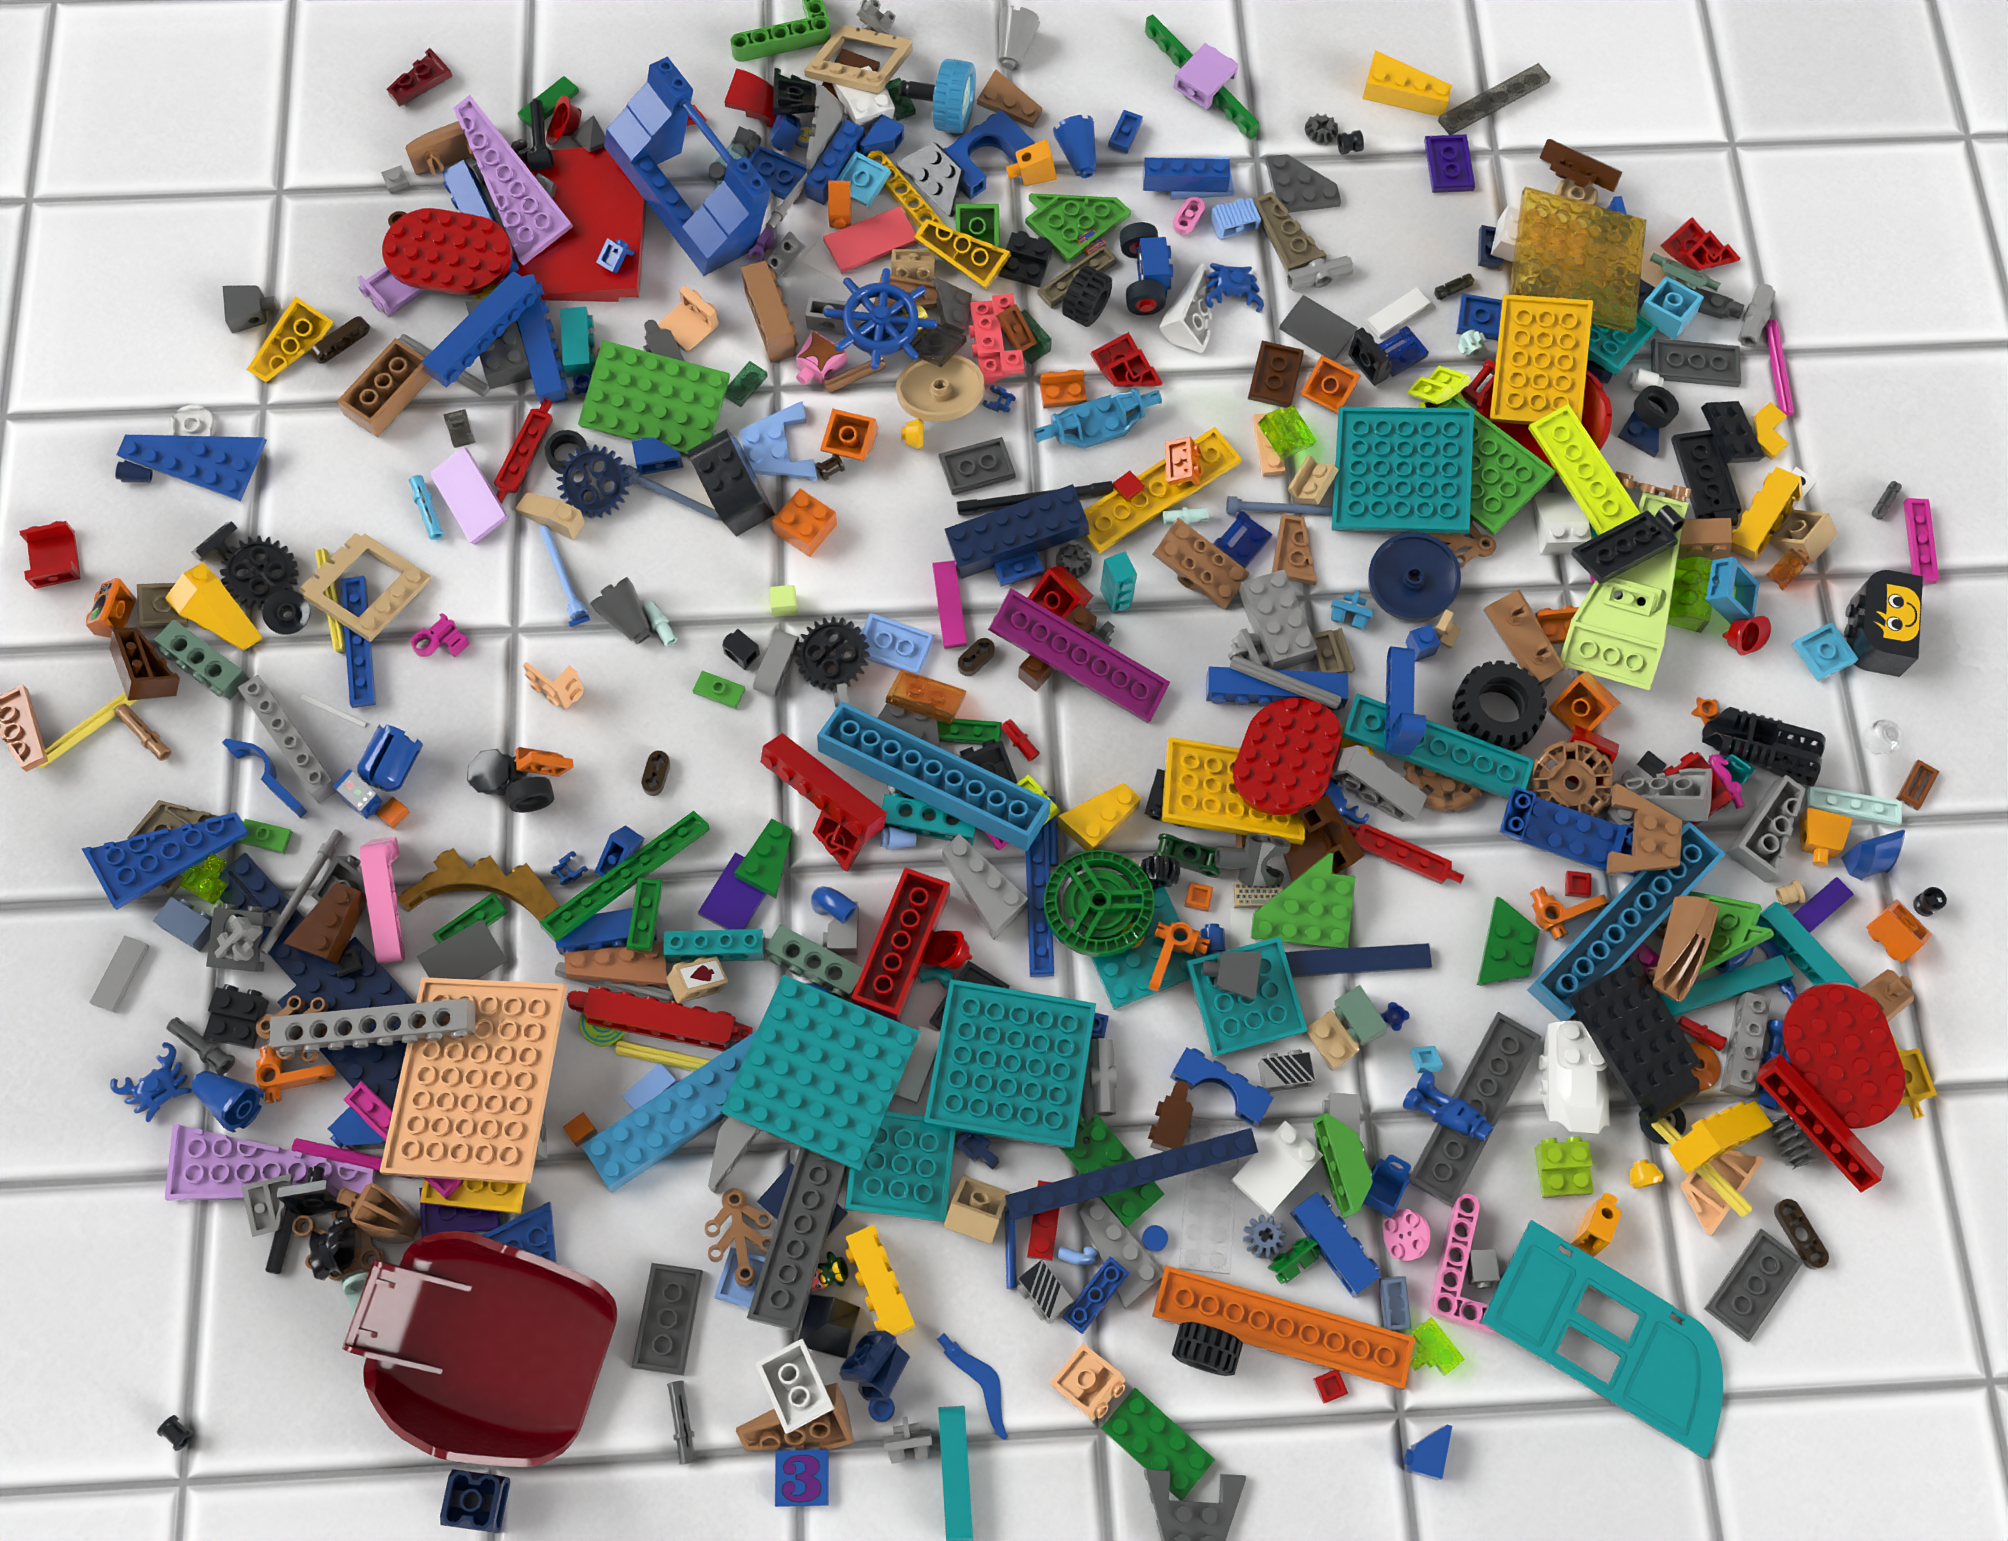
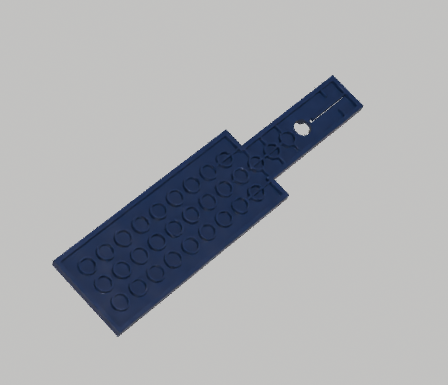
(373, 987)

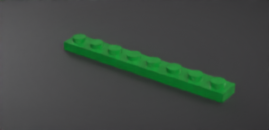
(1180, 55)
(624, 876)

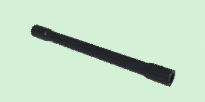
(976, 505)

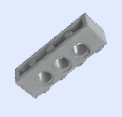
(1745, 1044)

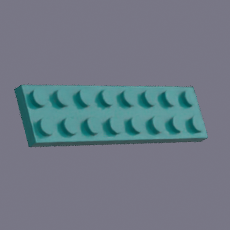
(1444, 751)

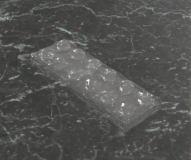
(1209, 1205)

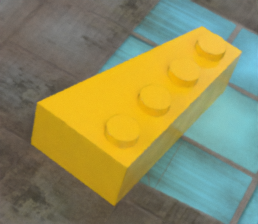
(1405, 86)
(968, 255)
(1720, 1135)
(879, 1282)

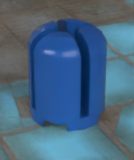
(388, 758)

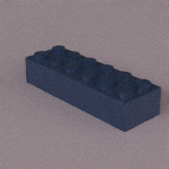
(1017, 530)

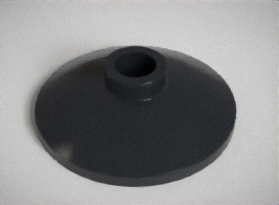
(278, 605)

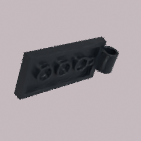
(1706, 476)
(1629, 544)

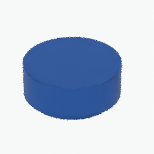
(1154, 1238)
(881, 1410)

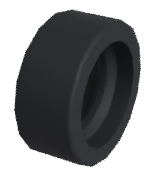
(1663, 399)
(558, 439)
(530, 794)

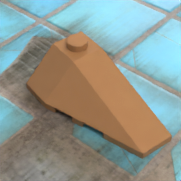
(826, 1431)

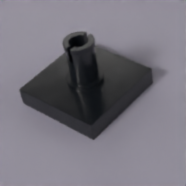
(216, 542)
(311, 1197)

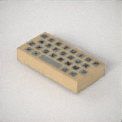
(1253, 896)

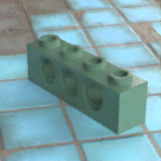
(177, 636)
(786, 939)

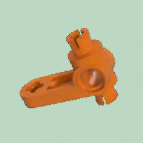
(1562, 916)
(1192, 942)
(284, 1080)

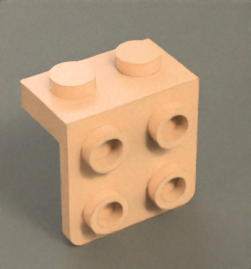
(690, 320)
(562, 691)

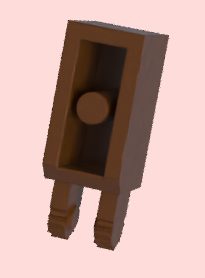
(1173, 1119)

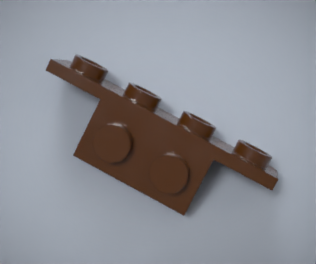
(1579, 167)

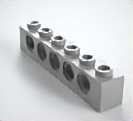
(288, 738)

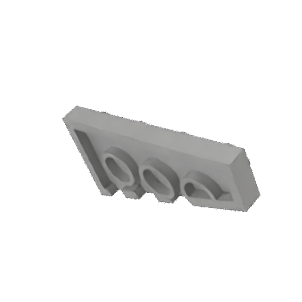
(1115, 1241)

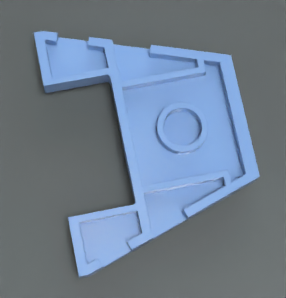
(767, 445)

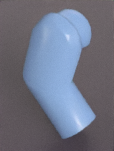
(1077, 1258)

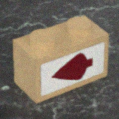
(696, 979)

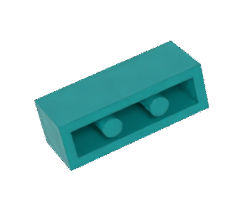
(577, 341)
(1118, 582)

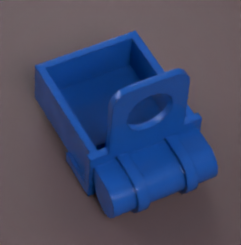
(1387, 1185)

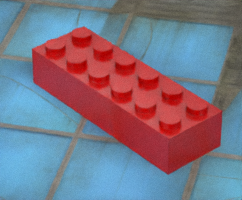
(901, 944)

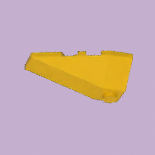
(290, 339)
(206, 601)

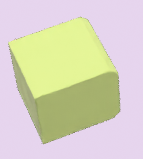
(783, 600)

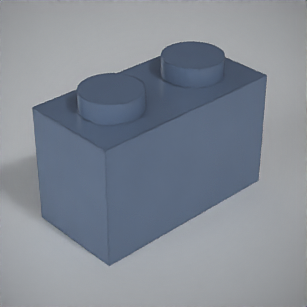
(185, 923)

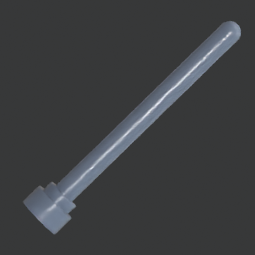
(636, 478)
(1235, 505)

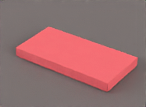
(870, 239)

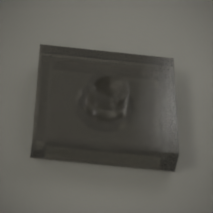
(937, 344)

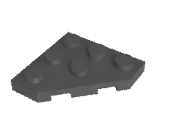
(1300, 186)

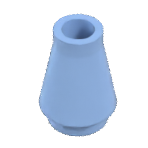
(896, 838)

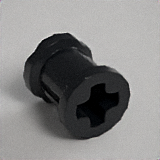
(175, 1433)

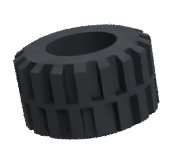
(1087, 296)
(1207, 1348)

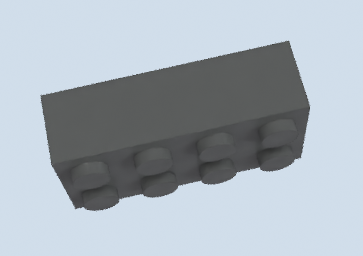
(506, 357)

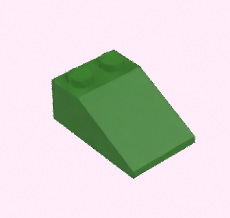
(979, 221)

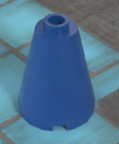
(1077, 142)
(228, 1099)

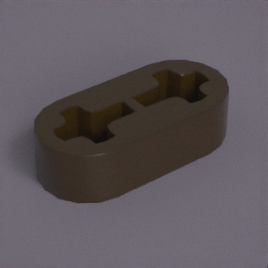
(979, 660)
(650, 771)

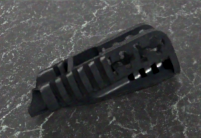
(1758, 743)

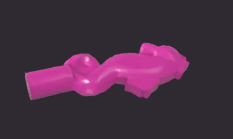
(1734, 787)

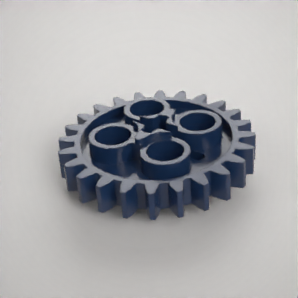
(612, 472)

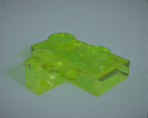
(205, 881)
(1434, 1348)

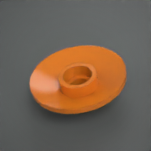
(1711, 1067)

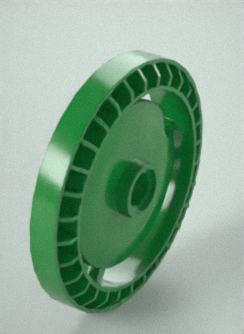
(1099, 920)

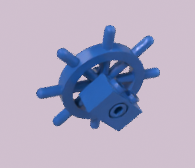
(883, 328)

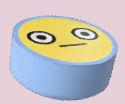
(803, 139)

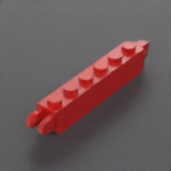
(658, 1019)

